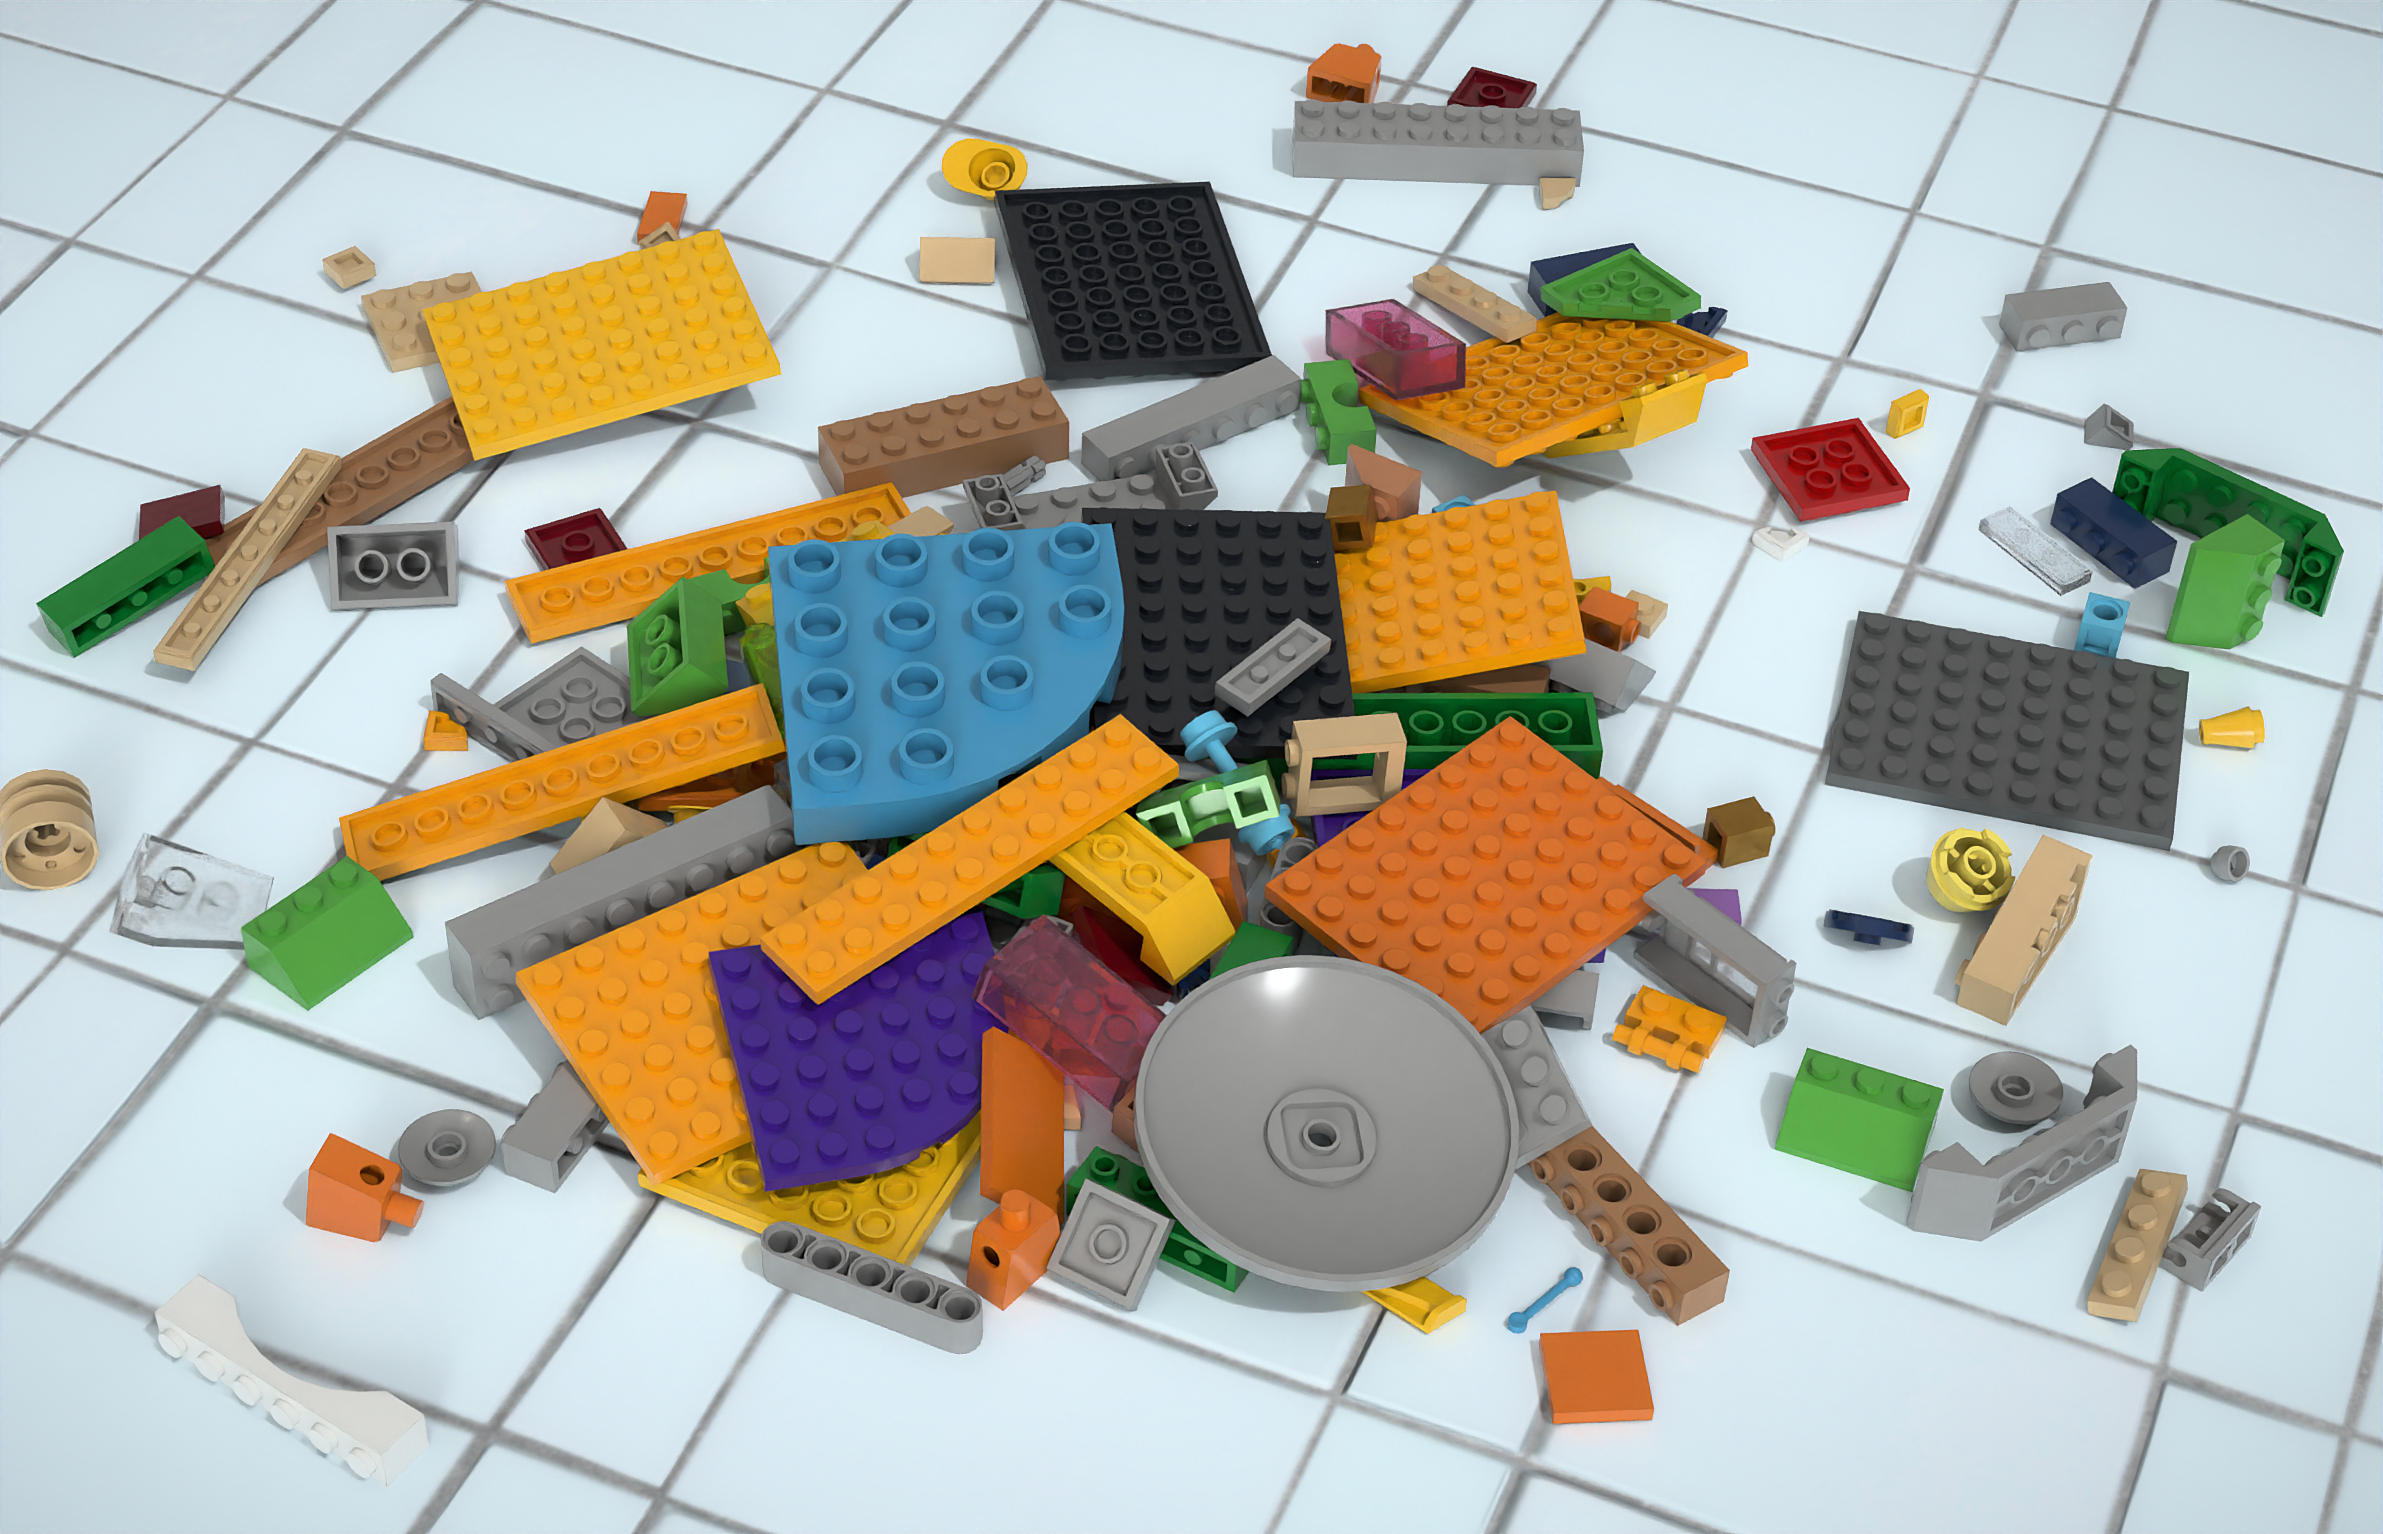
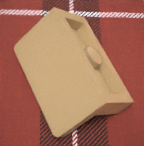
(957, 260)

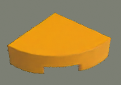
(444, 734)

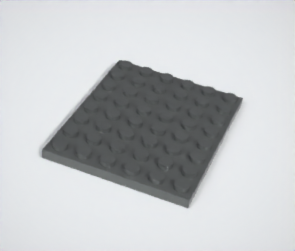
(2011, 730)

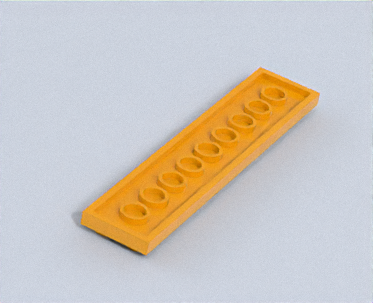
(630, 580)
(562, 783)
(968, 859)

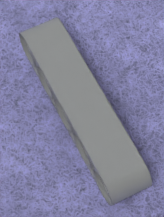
(872, 1287)

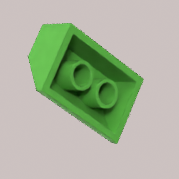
(2226, 585)
(677, 651)
(325, 933)
(1859, 1119)

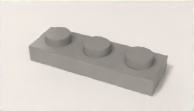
(1272, 667)

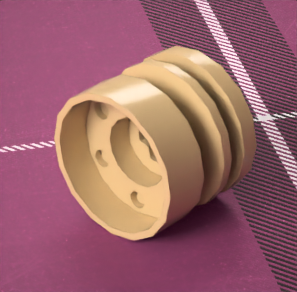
(47, 830)

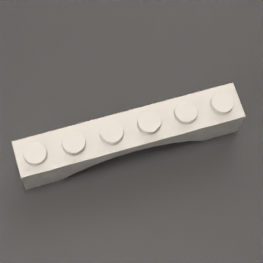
(364, 1428)

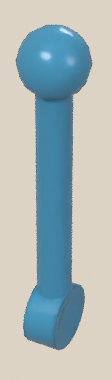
(1518, 1321)

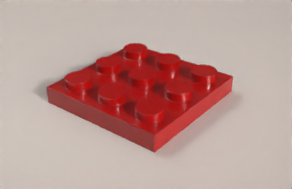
(1829, 469)

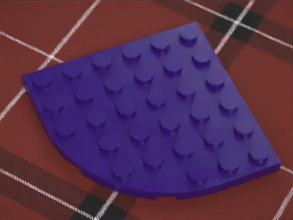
(865, 1071)

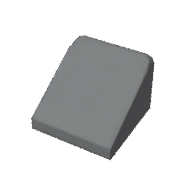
(2109, 429)

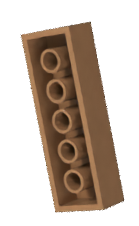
(945, 439)

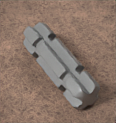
(1022, 475)

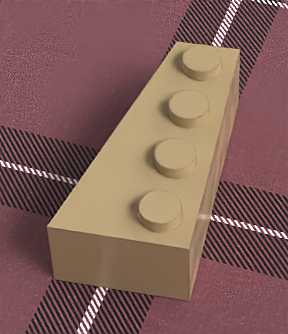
(2024, 931)

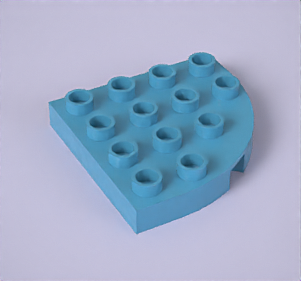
(936, 668)

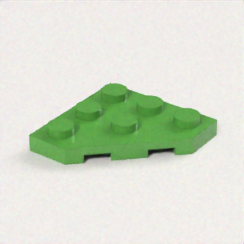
(1622, 289)

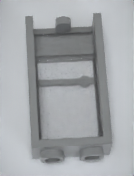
(1716, 962)

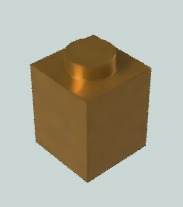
(1352, 516)
(1739, 831)

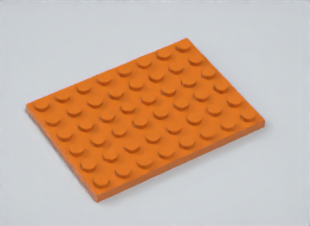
(1486, 876)

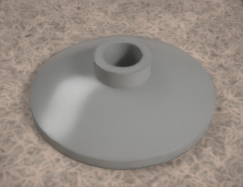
(2015, 1088)
(447, 1147)

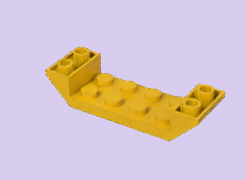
(1646, 416)
(1152, 893)

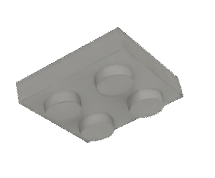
(1110, 1244)

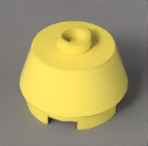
(1969, 870)

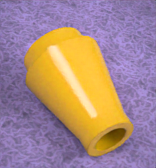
(2235, 728)

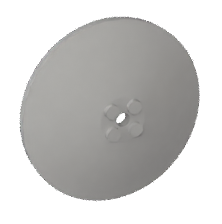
(1341, 1052)

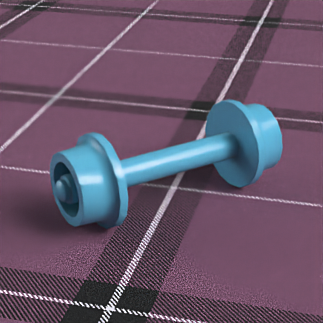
(1207, 737)

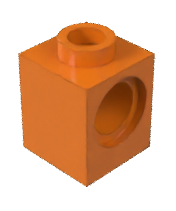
(1609, 619)

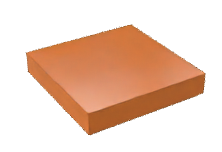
(1595, 1376)

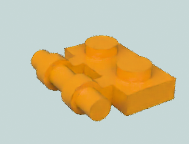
(1670, 1030)

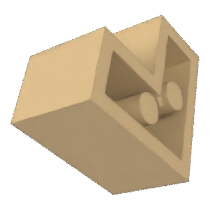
(602, 831)

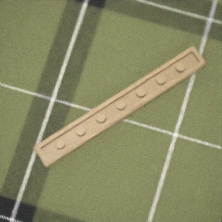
(247, 560)

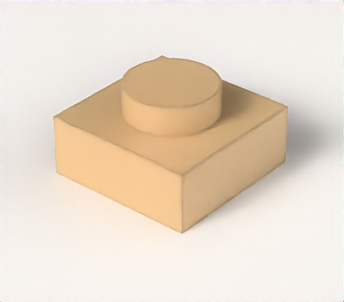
(349, 267)
(1650, 612)

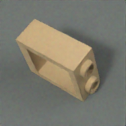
(1344, 736)

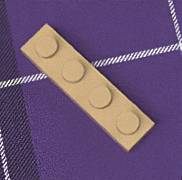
(1474, 303)
(2137, 1245)

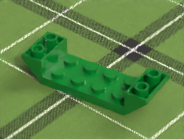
(2208, 497)

